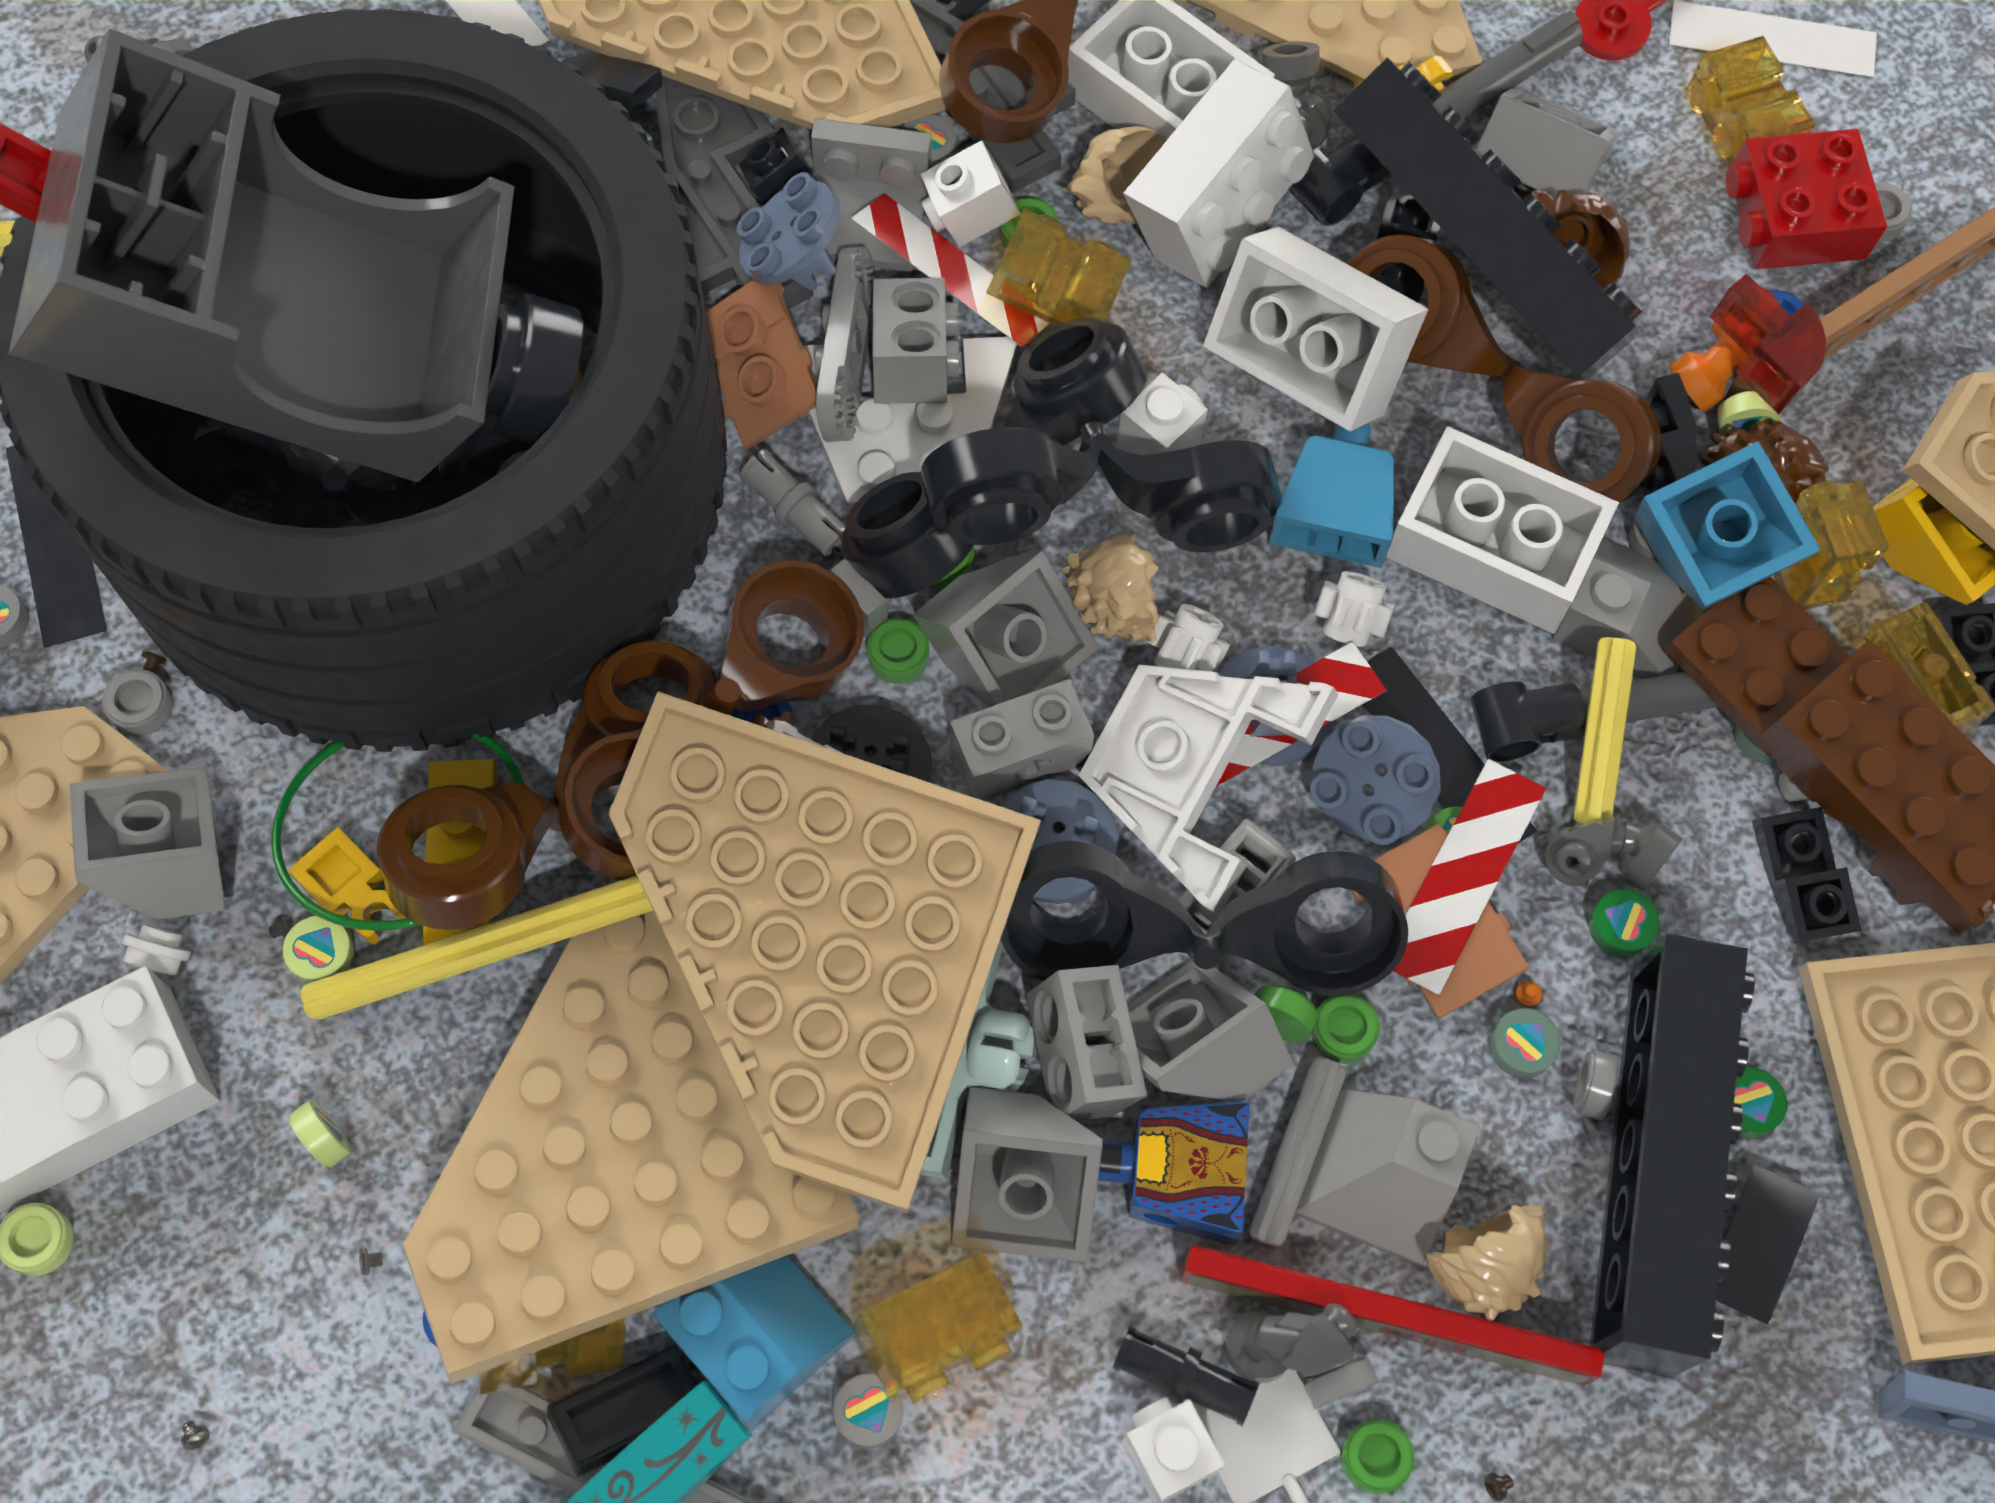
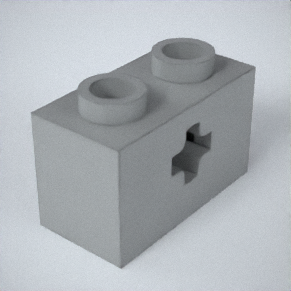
(1021, 741)

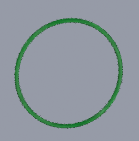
(277, 830)

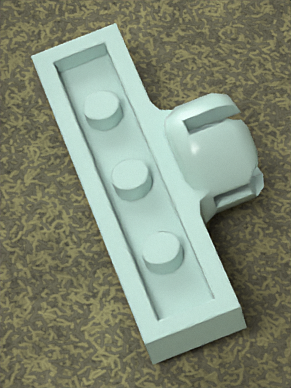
(987, 1061)

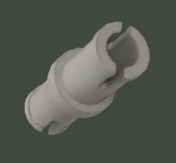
(794, 503)

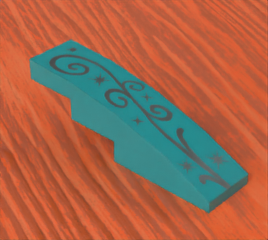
(672, 1454)

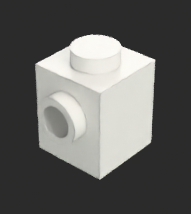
(968, 195)
(1162, 419)
(1170, 1449)

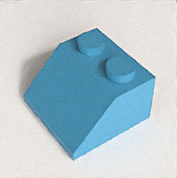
(1725, 527)
(756, 1335)

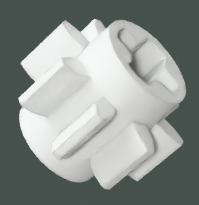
(1354, 608)
(1189, 640)

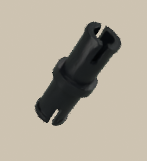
(1186, 1375)

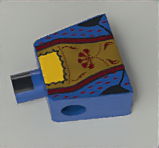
(1185, 1168)

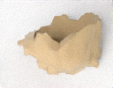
(1110, 168)
(1115, 588)
(1493, 1262)

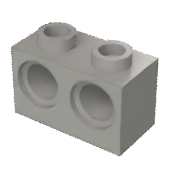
(911, 341)
(1086, 1042)

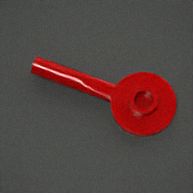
(1615, 27)

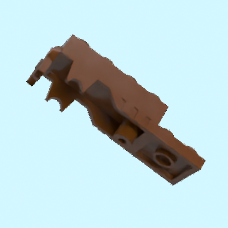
(1855, 744)

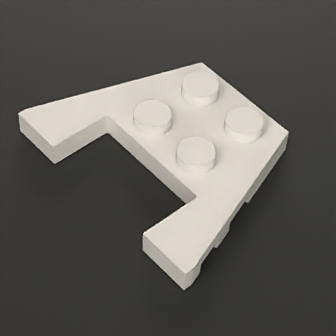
(901, 435)
(1171, 749)

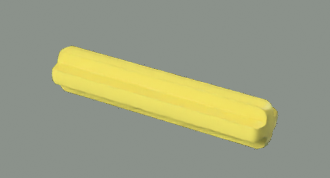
(1605, 729)

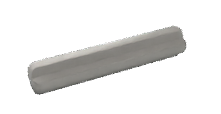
(1296, 1153)

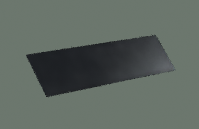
(57, 564)
(1413, 705)

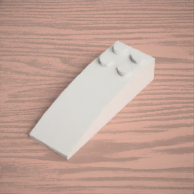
(94, 1083)

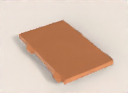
(760, 362)
(1489, 953)

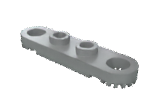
(844, 355)

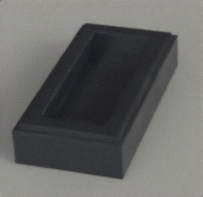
(616, 1410)

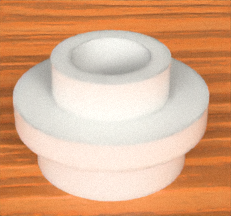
(155, 949)

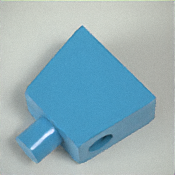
(1339, 499)

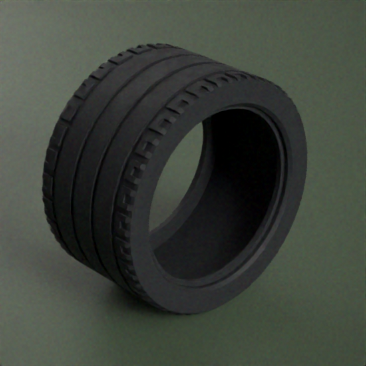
(510, 589)

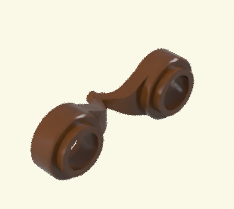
(1025, 39)
(1536, 401)
(744, 682)
(515, 813)

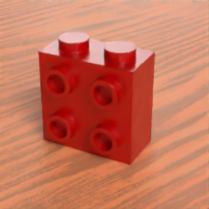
(1805, 199)

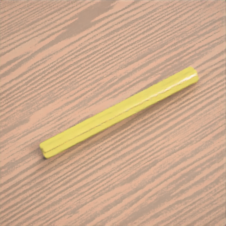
(474, 948)

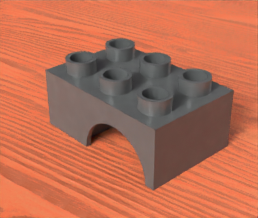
(245, 286)

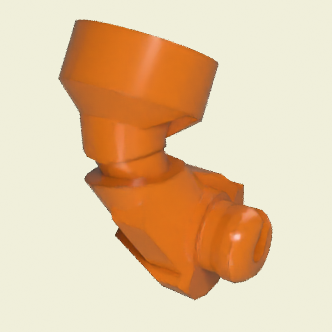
(1707, 373)

